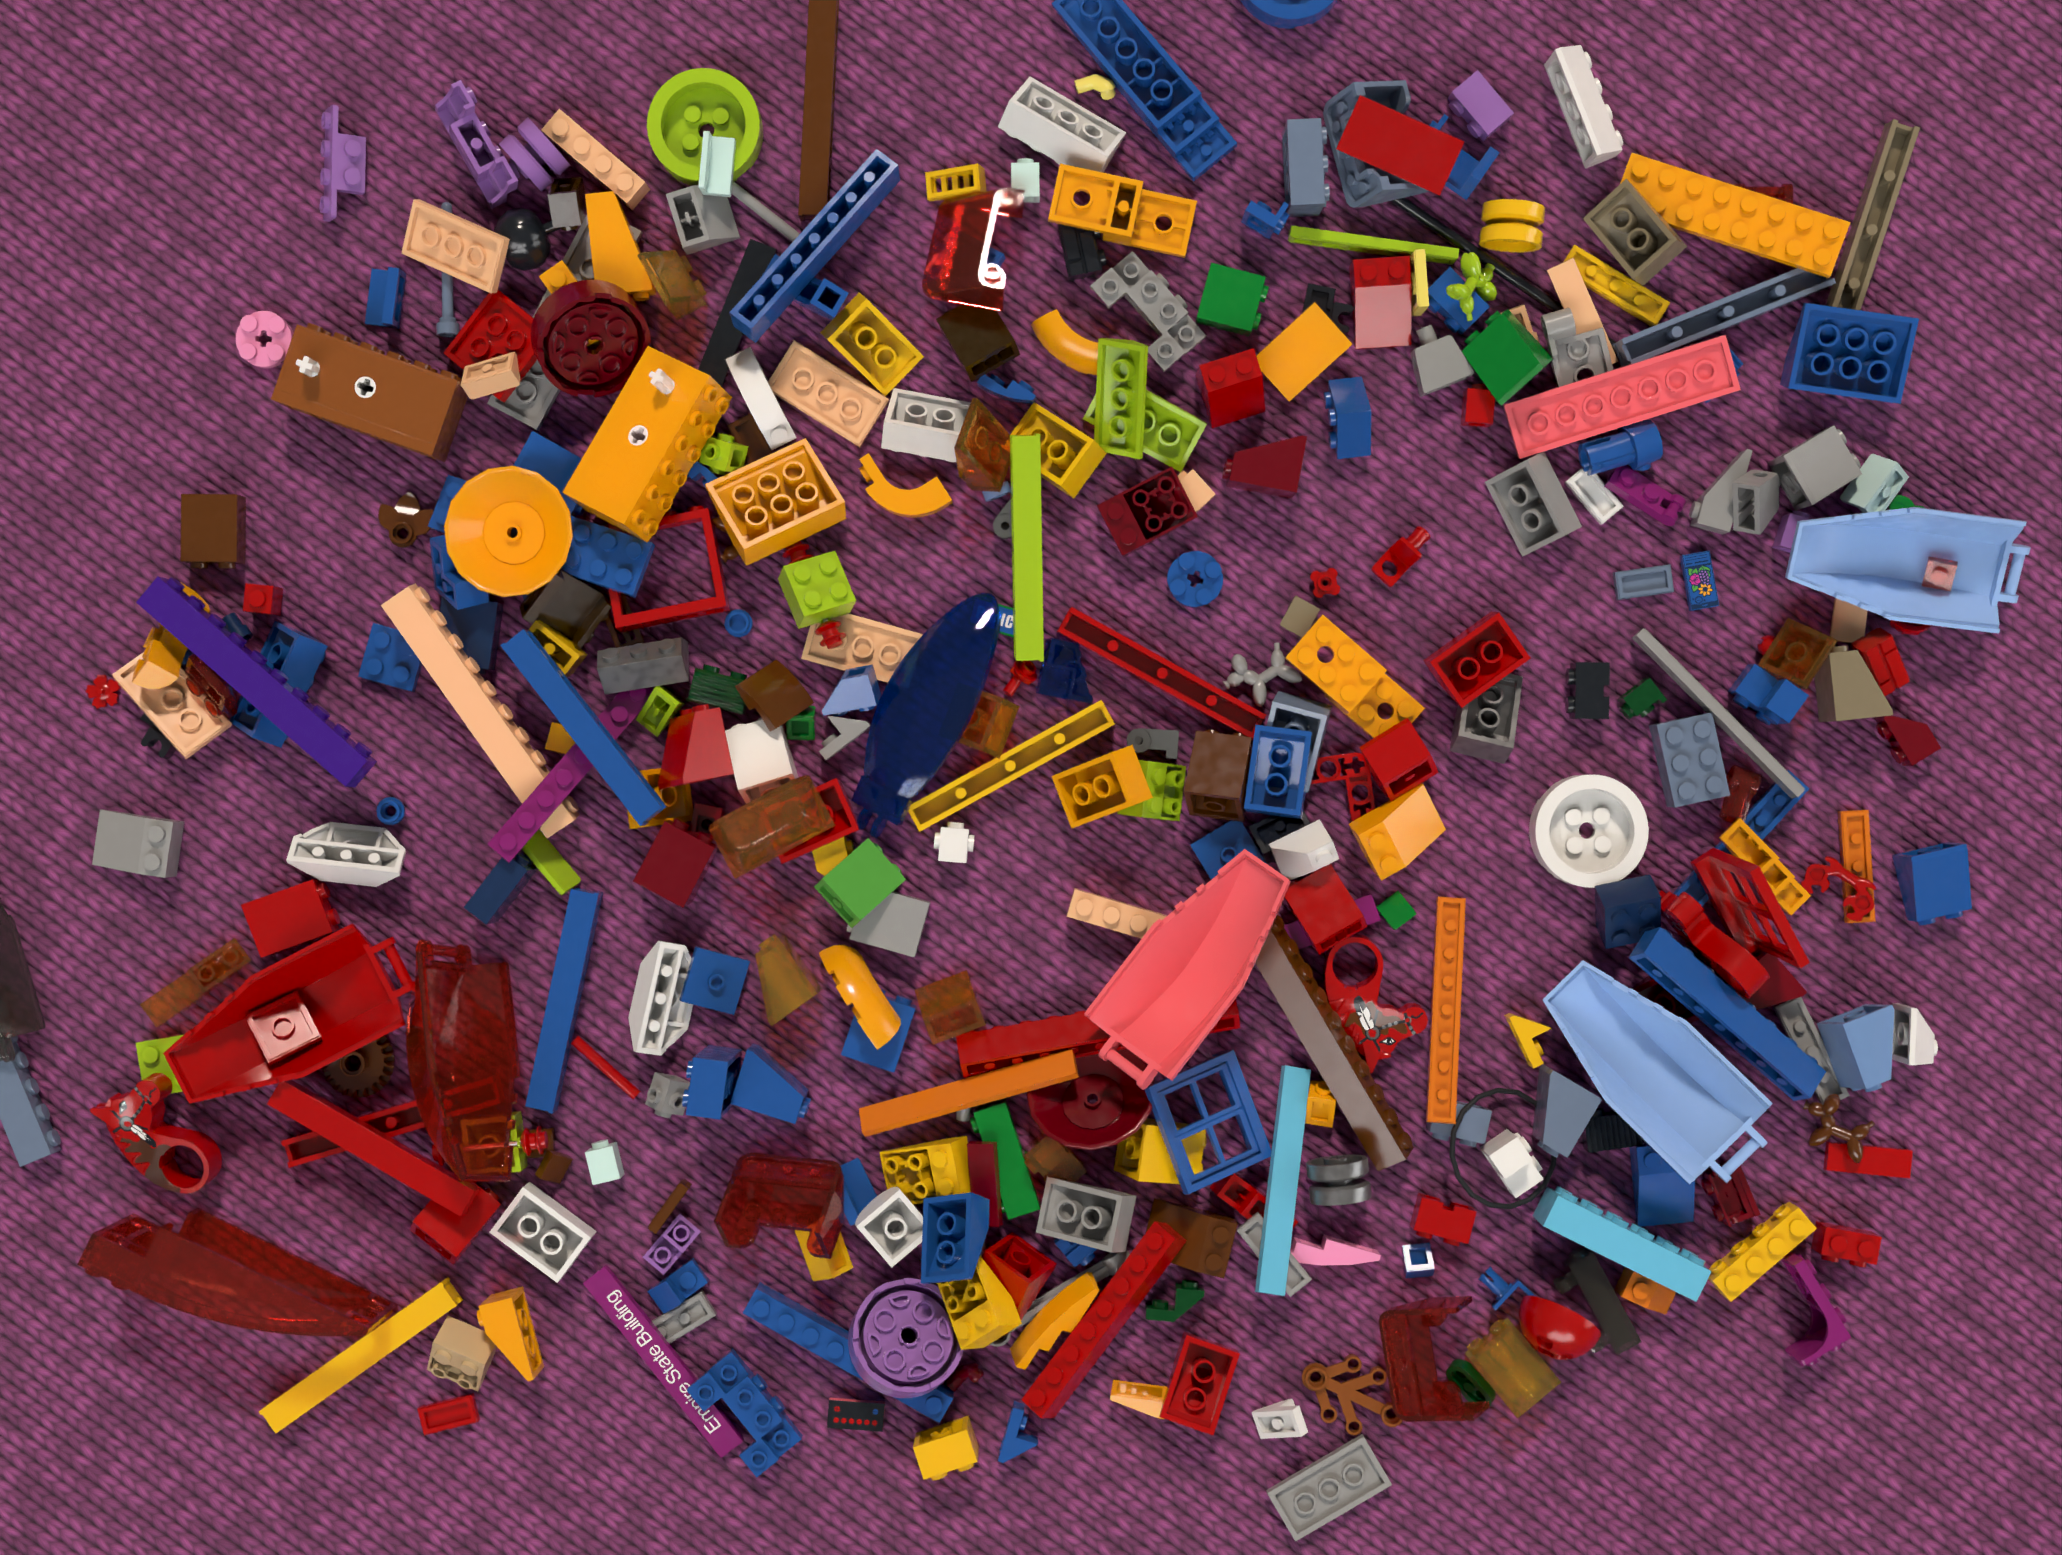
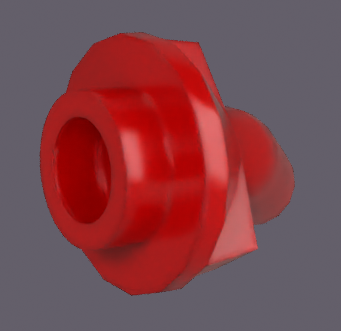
(1022, 672)

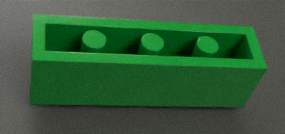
(1016, 1184)

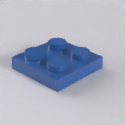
(390, 659)

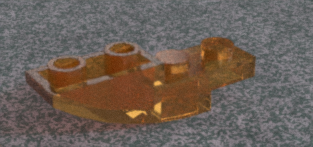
(196, 983)

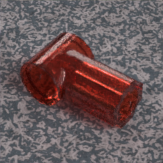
(1742, 787)

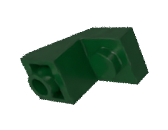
(1185, 1296)

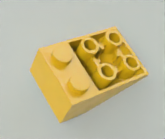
(928, 1168)
(979, 1308)

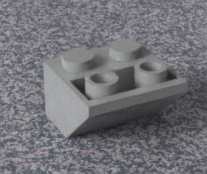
(701, 219)

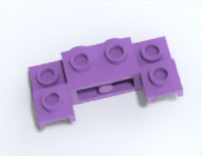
(472, 140)

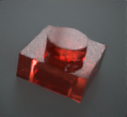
(1939, 573)

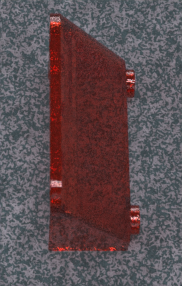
(961, 245)

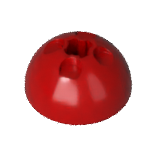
(1556, 1329)

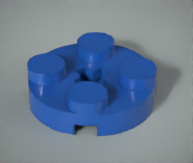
(1202, 593)

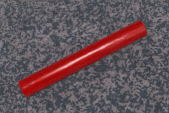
(605, 1067)

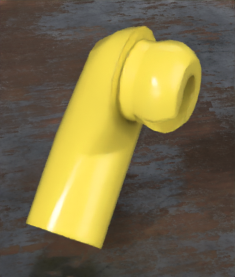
(1098, 83)

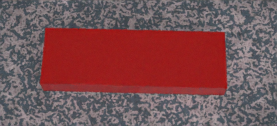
(1875, 1160)

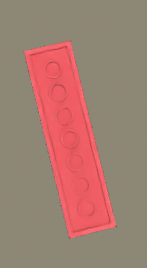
(1622, 396)

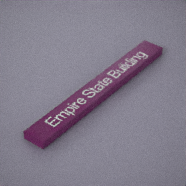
(661, 1358)

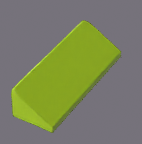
(551, 863)

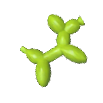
(1475, 279)

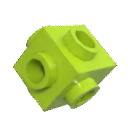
(723, 454)

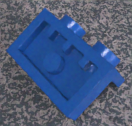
(1264, 222)

